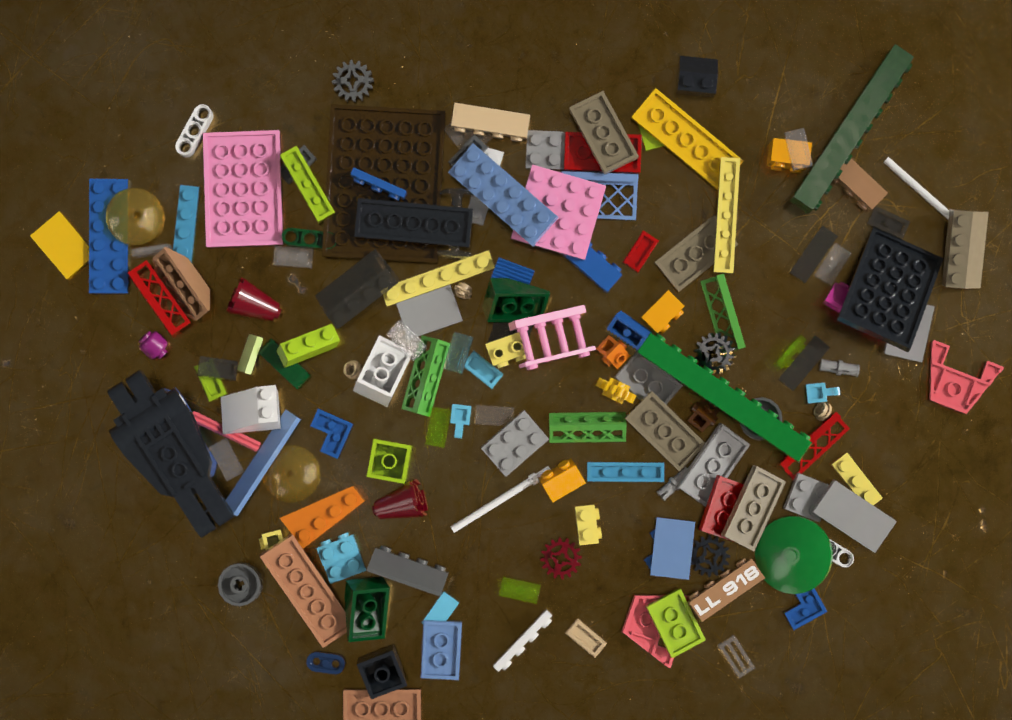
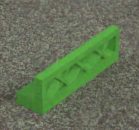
(727, 306)
(428, 377)
(587, 423)

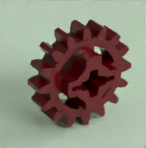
(558, 566)

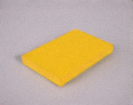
(62, 245)

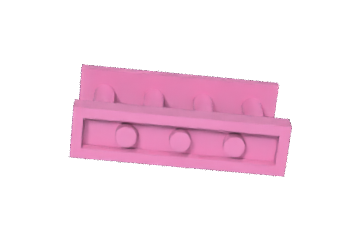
(539, 323)

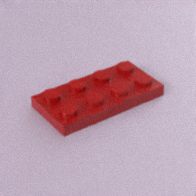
(580, 157)

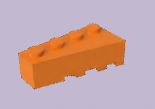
(317, 518)

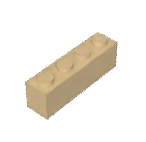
(491, 121)

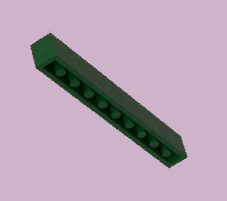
(851, 129)

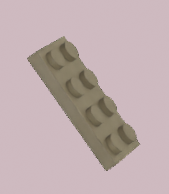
(603, 132)
(690, 256)
(665, 430)
(753, 508)

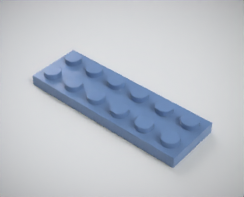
(503, 194)

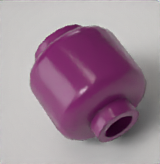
(153, 345)

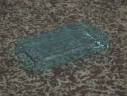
(458, 352)

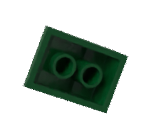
(513, 300)
(366, 608)

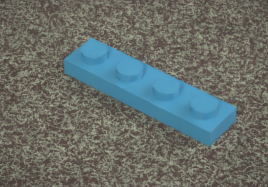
(186, 220)
(625, 472)

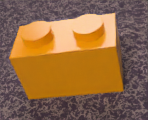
(663, 312)
(561, 480)

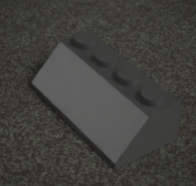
(408, 571)

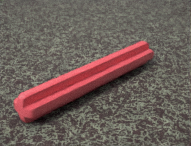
(217, 428)

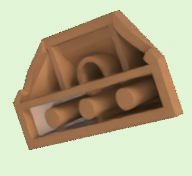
(183, 282)

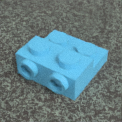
(341, 558)

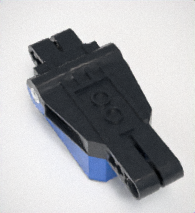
(168, 449)

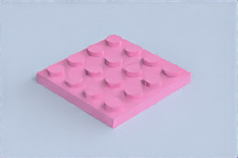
(576, 205)

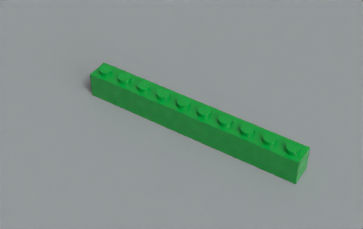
(724, 397)

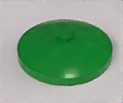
(794, 555)

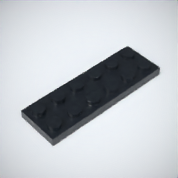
(413, 222)

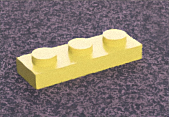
(856, 479)

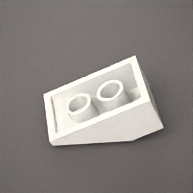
(382, 372)
(251, 410)

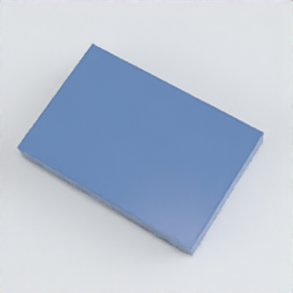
(672, 548)
(441, 649)

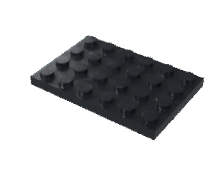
(890, 289)

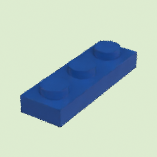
(378, 185)

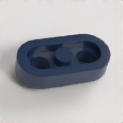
(325, 663)

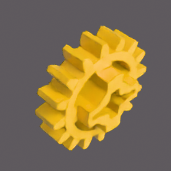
(616, 390)

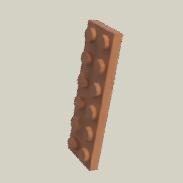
(306, 589)

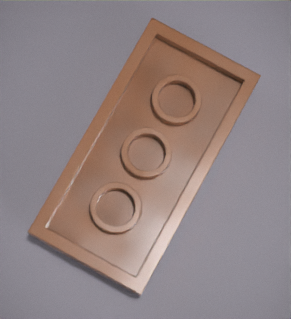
(396, 705)

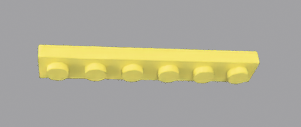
(726, 215)
(439, 278)

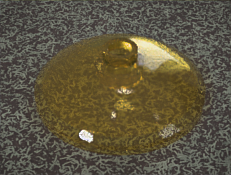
(127, 227)
(305, 476)

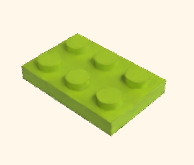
(675, 623)

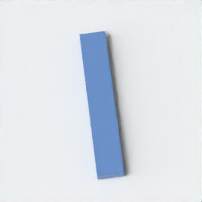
(261, 462)

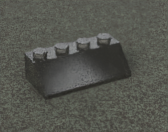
(356, 288)

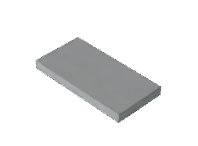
(716, 458)
(854, 516)

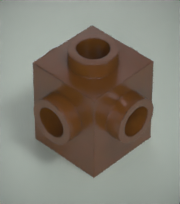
(703, 415)

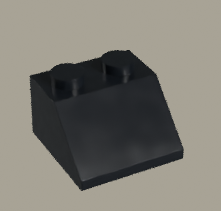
(697, 76)
(381, 671)

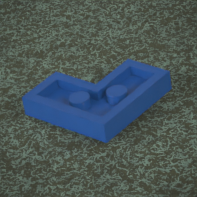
(336, 430)
(808, 609)

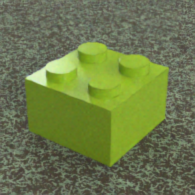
(389, 461)

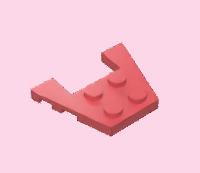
(954, 387)
(642, 630)

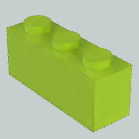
(308, 345)

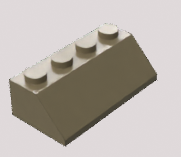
(964, 249)

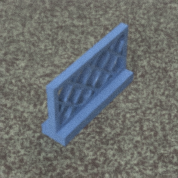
(612, 179)

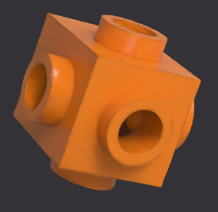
(613, 352)

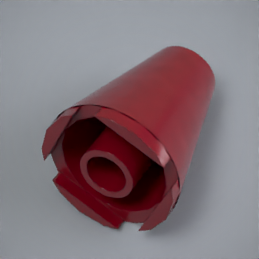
(252, 302)
(402, 502)

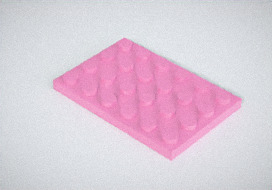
(243, 188)

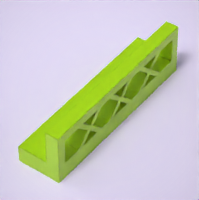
(307, 184)

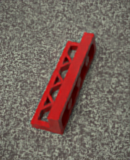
(155, 306)
(815, 435)

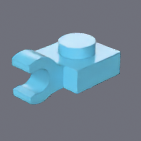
(818, 392)
(460, 416)

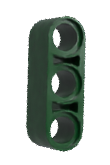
(301, 234)
(293, 374)

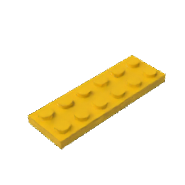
(683, 136)

